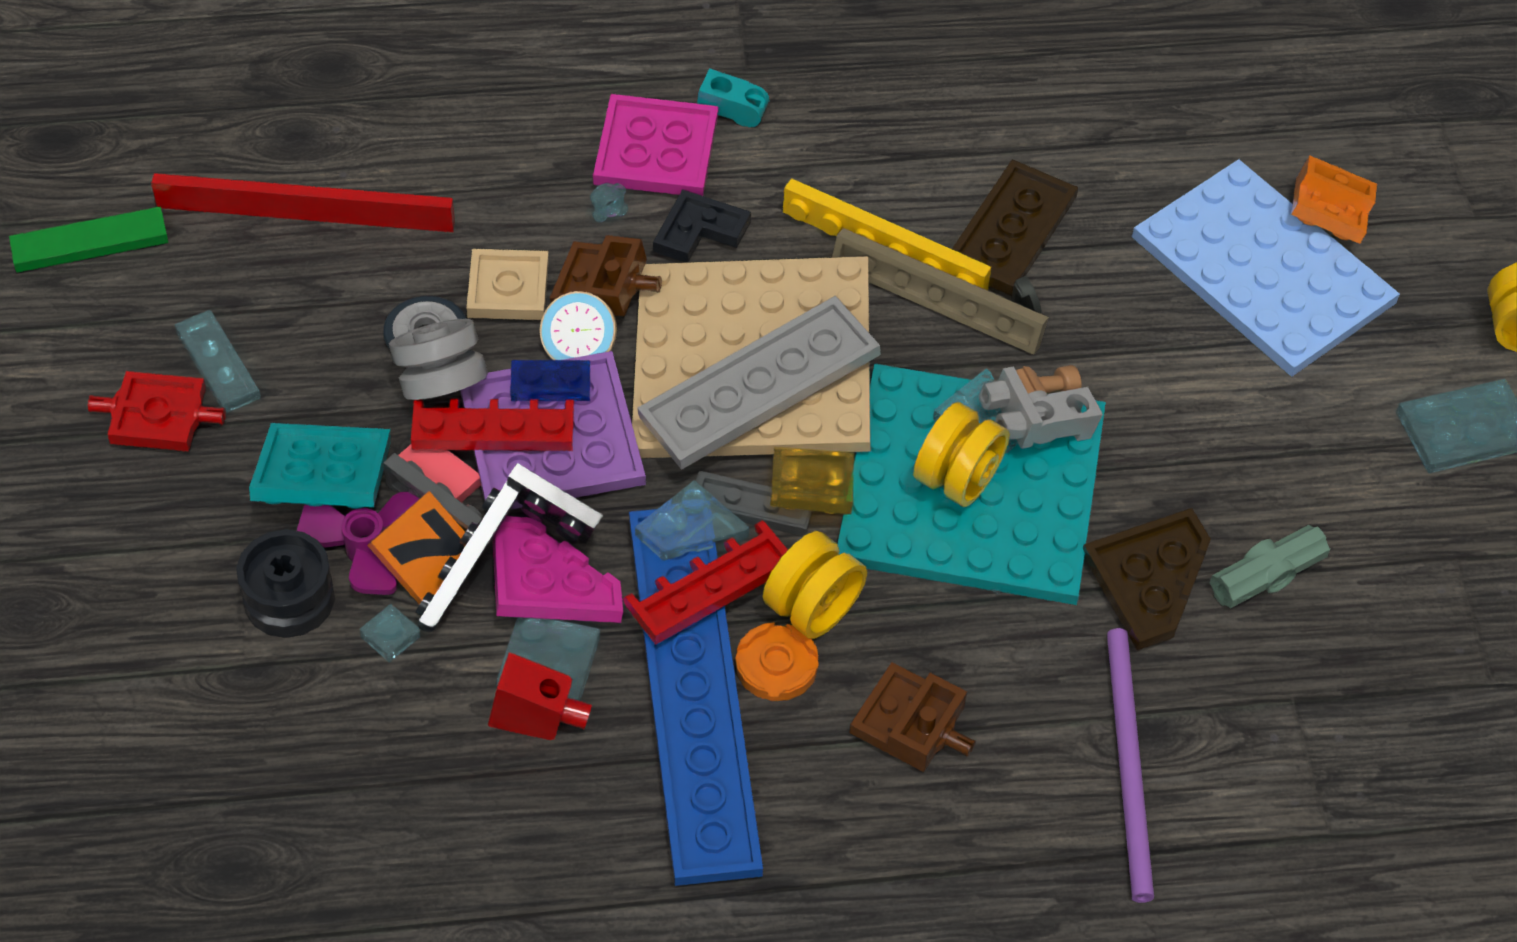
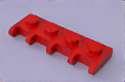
(492, 427)
(708, 585)

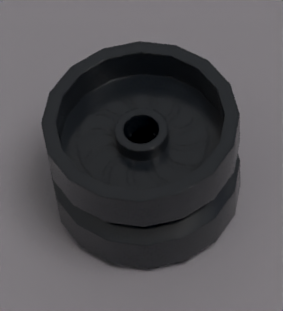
(285, 583)

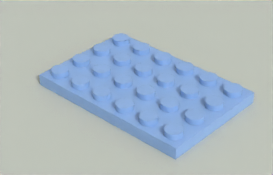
(1264, 268)

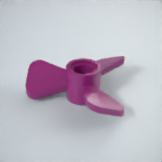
(332, 528)

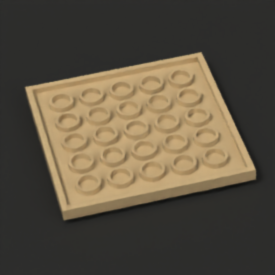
(725, 305)

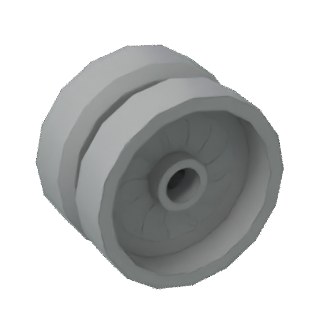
(438, 359)

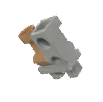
(1035, 411)

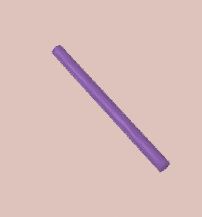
(1130, 767)

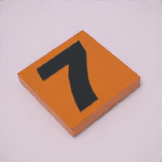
(419, 546)

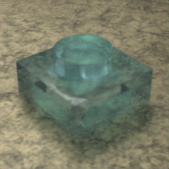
(390, 633)

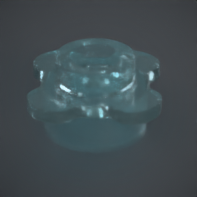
(602, 195)

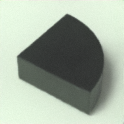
(1025, 294)

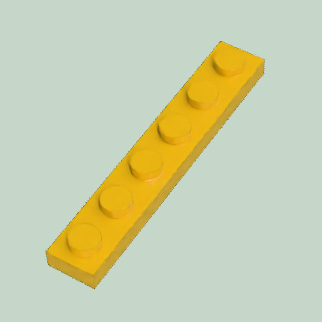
(833, 215)

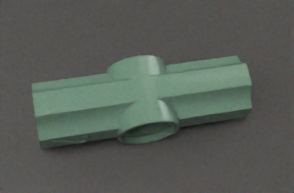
(1269, 566)

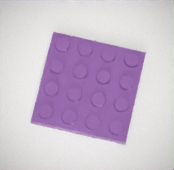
(603, 437)

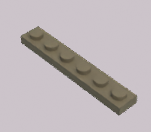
(945, 293)

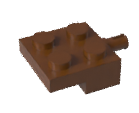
(607, 271)
(912, 717)

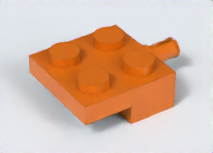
(1333, 199)

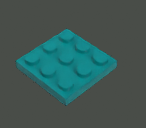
(320, 465)

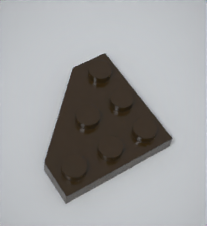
(1150, 573)

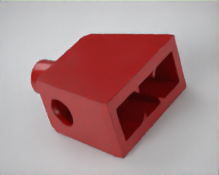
(535, 700)

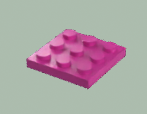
(656, 145)

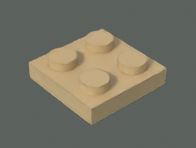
(507, 284)

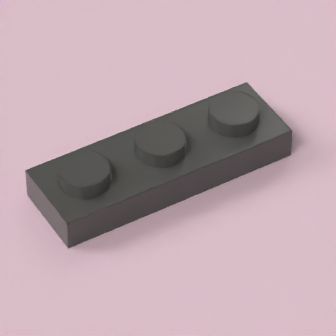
(410, 478)

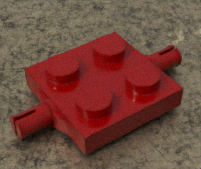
(156, 411)

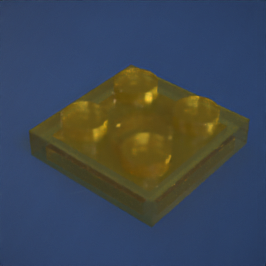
(812, 480)

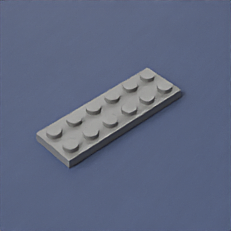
(758, 382)

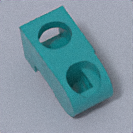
(734, 97)

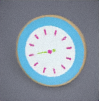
(577, 326)

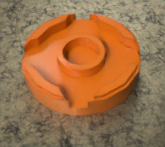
(776, 662)

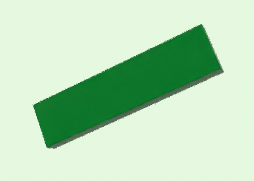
(88, 239)

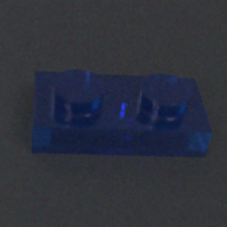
(550, 380)

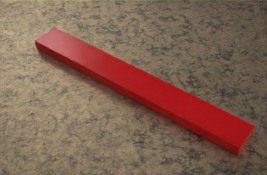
(303, 202)

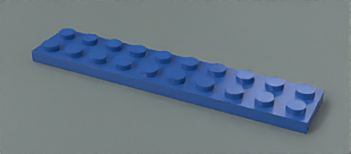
(698, 735)

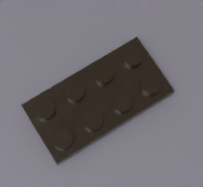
(1015, 223)

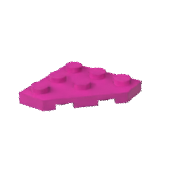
(549, 578)

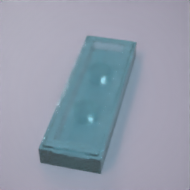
(217, 361)

